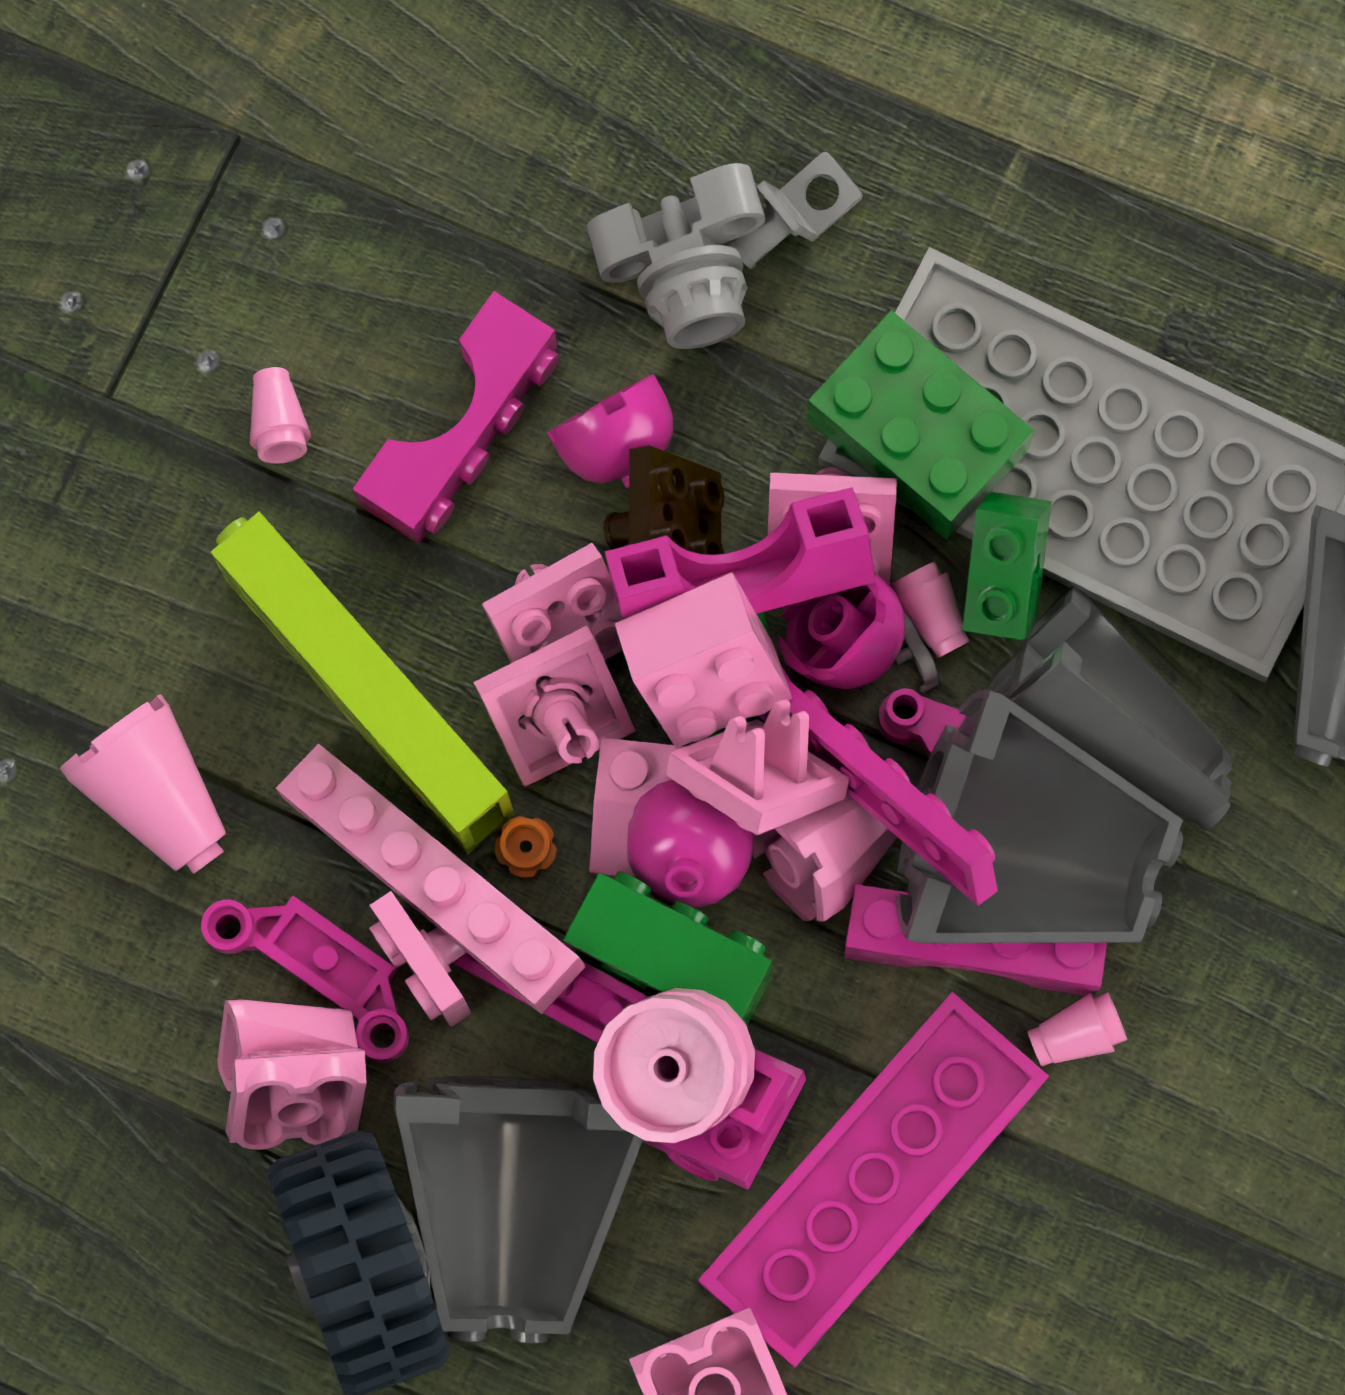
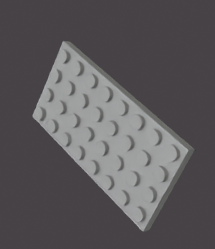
(1157, 480)

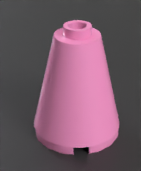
(151, 786)

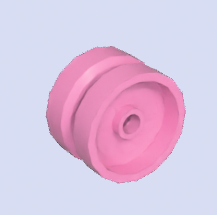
(638, 1057)

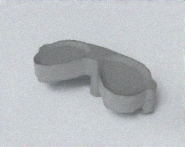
(921, 655)

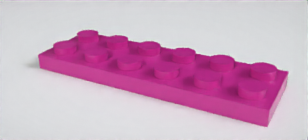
(874, 1178)

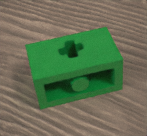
(1006, 565)

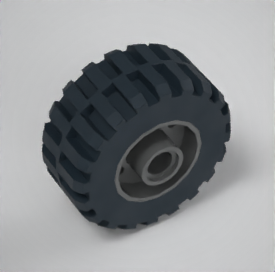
(358, 1263)

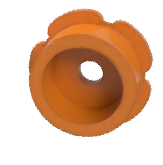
(520, 830)

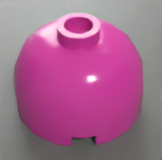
(600, 438)
(845, 636)
(686, 847)

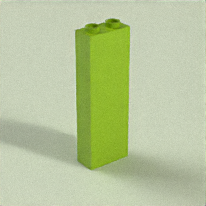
(362, 681)

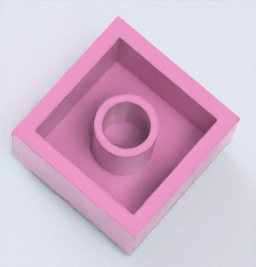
(702, 660)

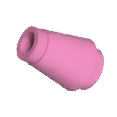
(277, 420)
(932, 607)
(1079, 1031)

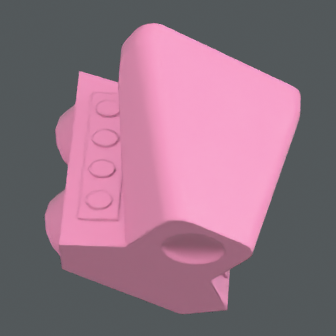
(290, 1073)
(713, 1360)

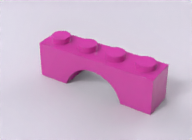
(414, 481)
(810, 555)
(1057, 967)

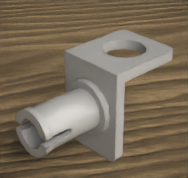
(791, 213)

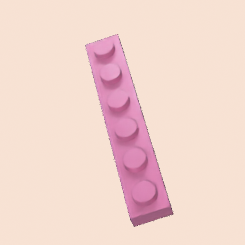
(431, 878)

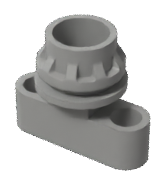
(678, 255)

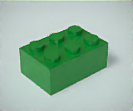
(919, 420)
(664, 947)

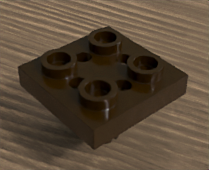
(669, 499)

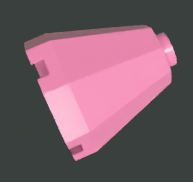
(823, 857)

